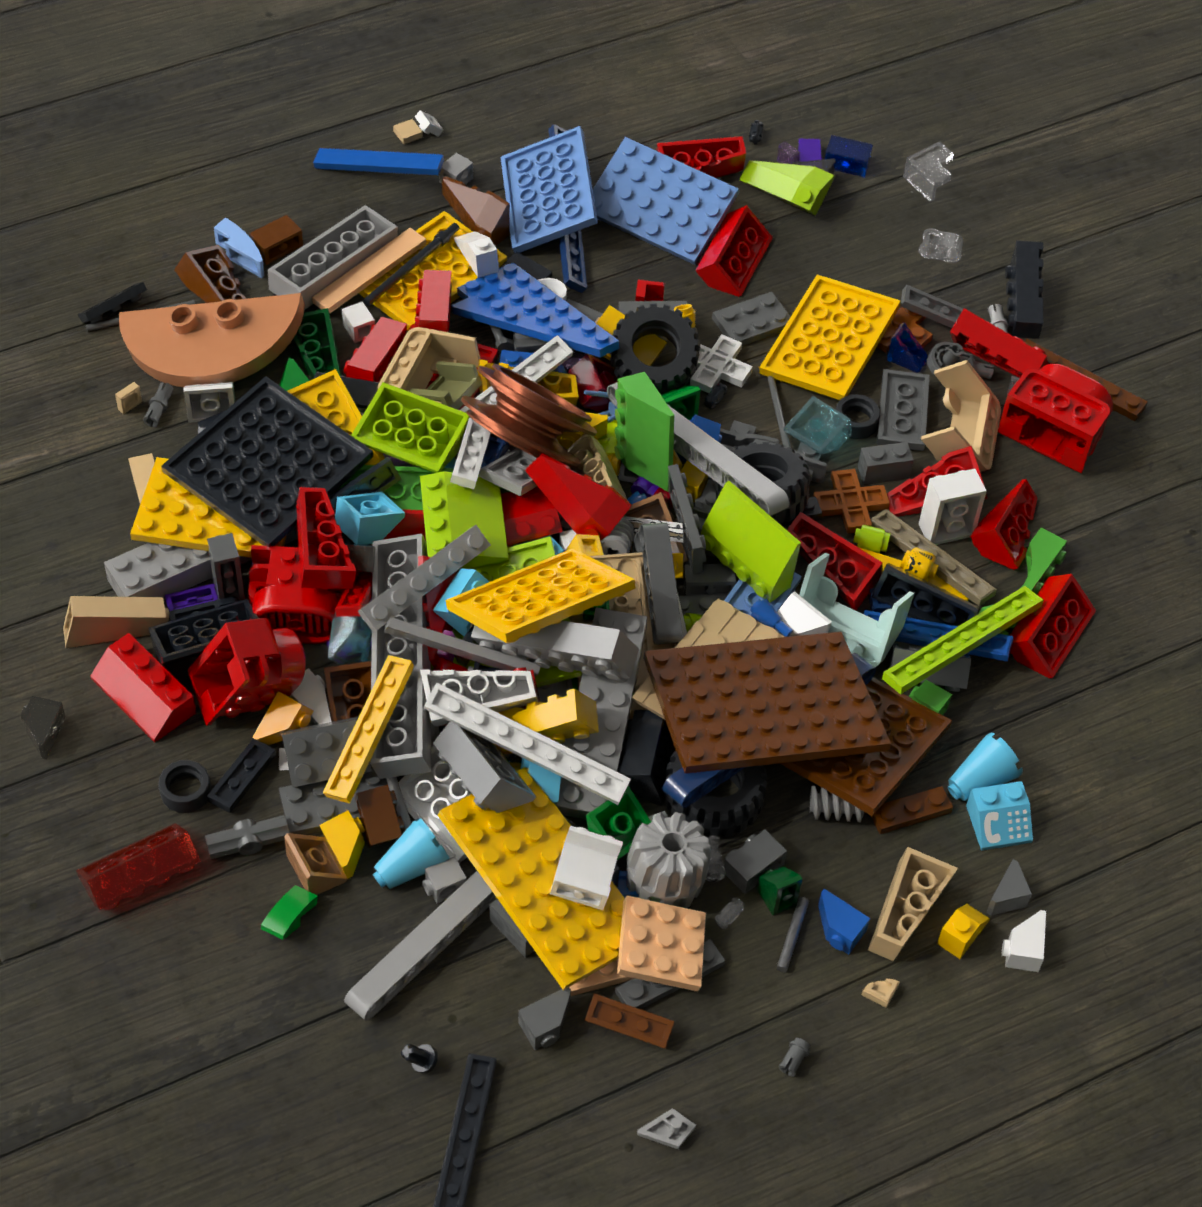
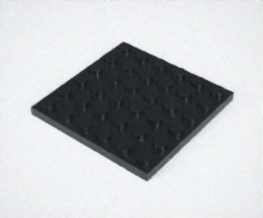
(260, 455)

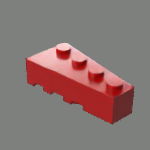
(996, 345)
(847, 564)

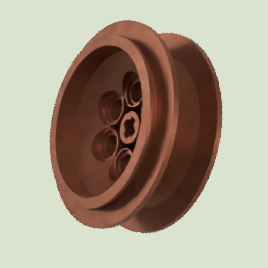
(528, 415)

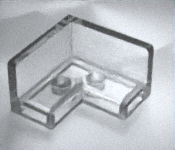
(926, 171)

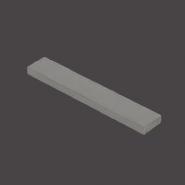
(457, 646)

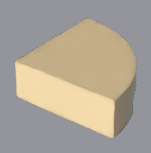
(881, 991)

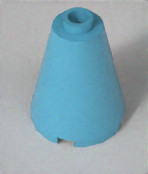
(986, 766)
(409, 856)

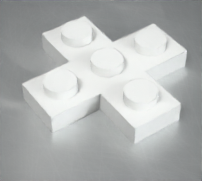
(720, 364)

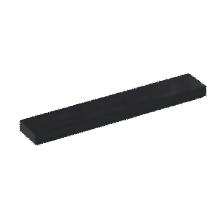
(465, 1131)

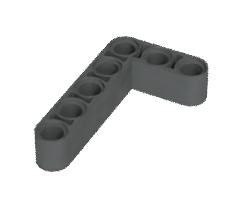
(661, 587)

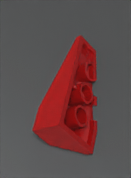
(910, 495)
(1004, 530)

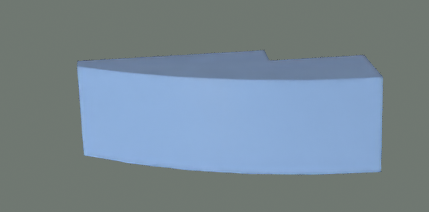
(239, 247)

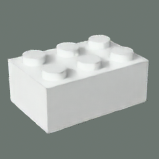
(952, 506)

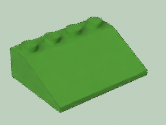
(644, 429)

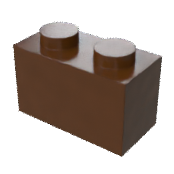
(277, 239)
(379, 815)

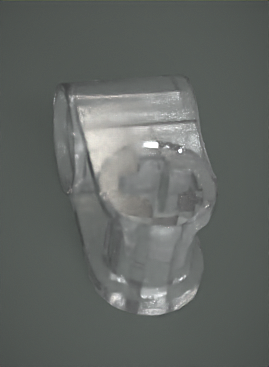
(943, 246)

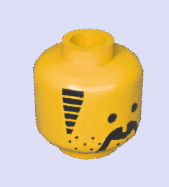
(920, 563)

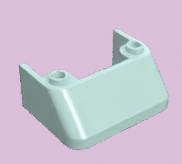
(862, 634)

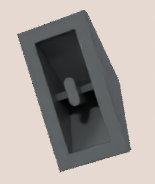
(1011, 893)

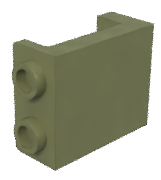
(452, 384)

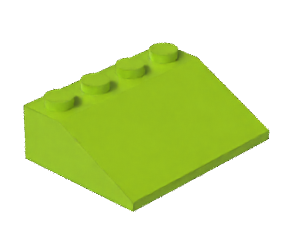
(412, 428)
(455, 509)
(751, 543)

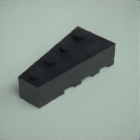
(1025, 290)

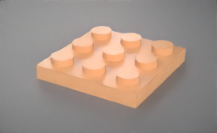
(661, 943)

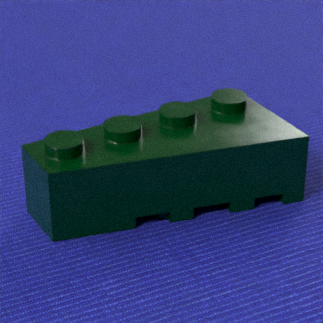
(317, 343)

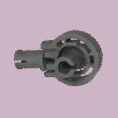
(954, 354)

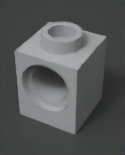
(457, 168)
(443, 879)

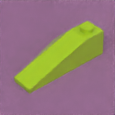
(795, 184)

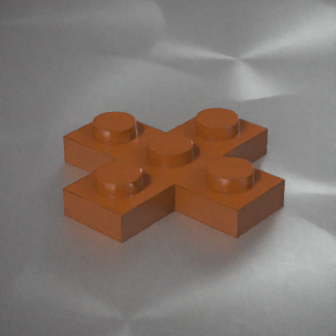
(912, 321)
(851, 499)

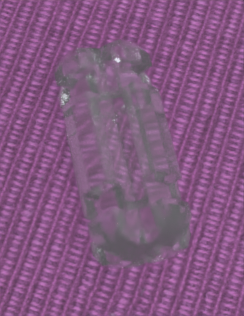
(729, 913)

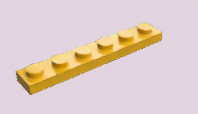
(368, 729)

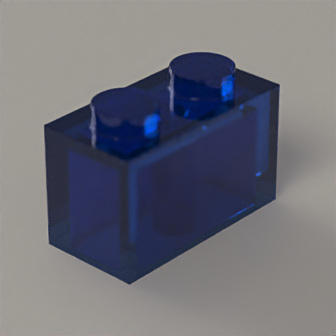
(850, 155)

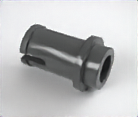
(794, 1057)

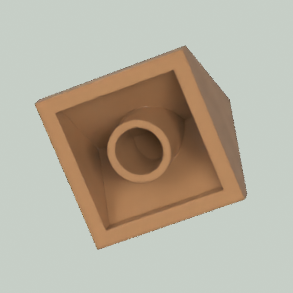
(314, 862)

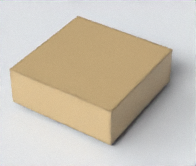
(407, 131)
(128, 398)

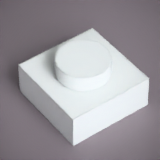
(428, 123)

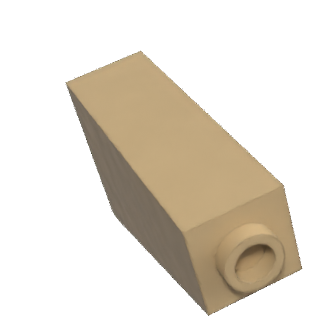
(110, 618)

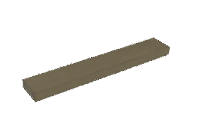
(949, 568)

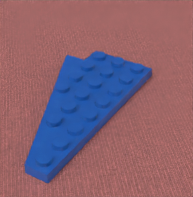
(526, 306)

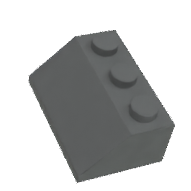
(952, 676)

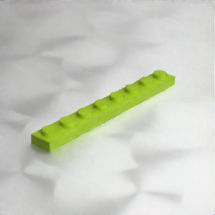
(962, 640)

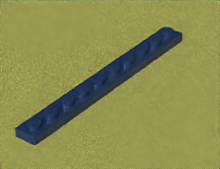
(571, 249)

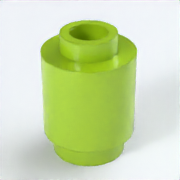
(872, 538)

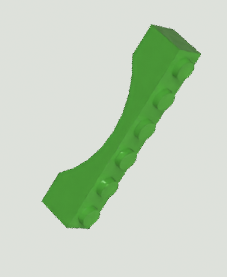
(1041, 557)

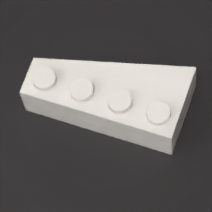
(491, 689)

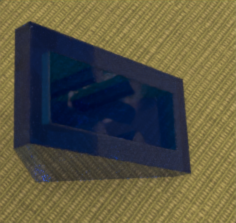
(906, 350)

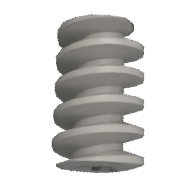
(619, 539)
(832, 804)

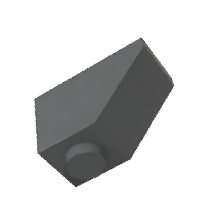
(545, 1018)

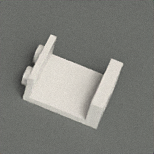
(586, 867)

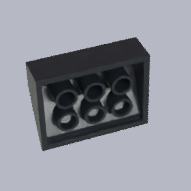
(193, 633)

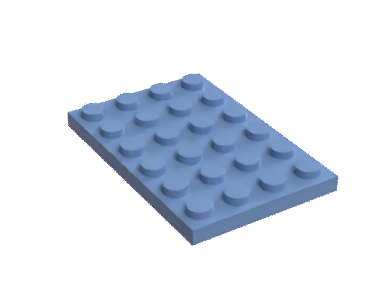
(548, 190)
(661, 200)

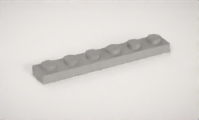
(424, 578)

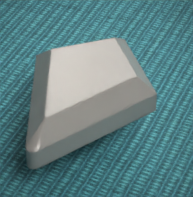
(668, 1129)

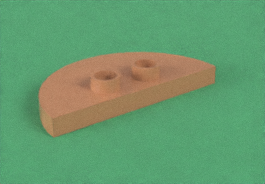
(211, 339)

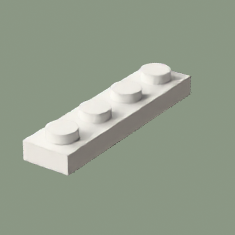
(470, 455)

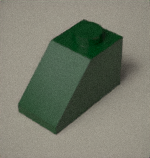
(779, 889)

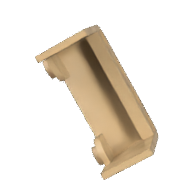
(421, 351)
(974, 415)

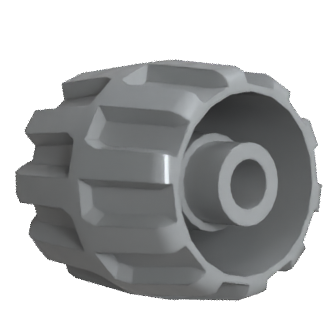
(668, 860)

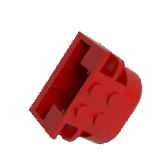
(1057, 414)
(278, 595)
(246, 668)

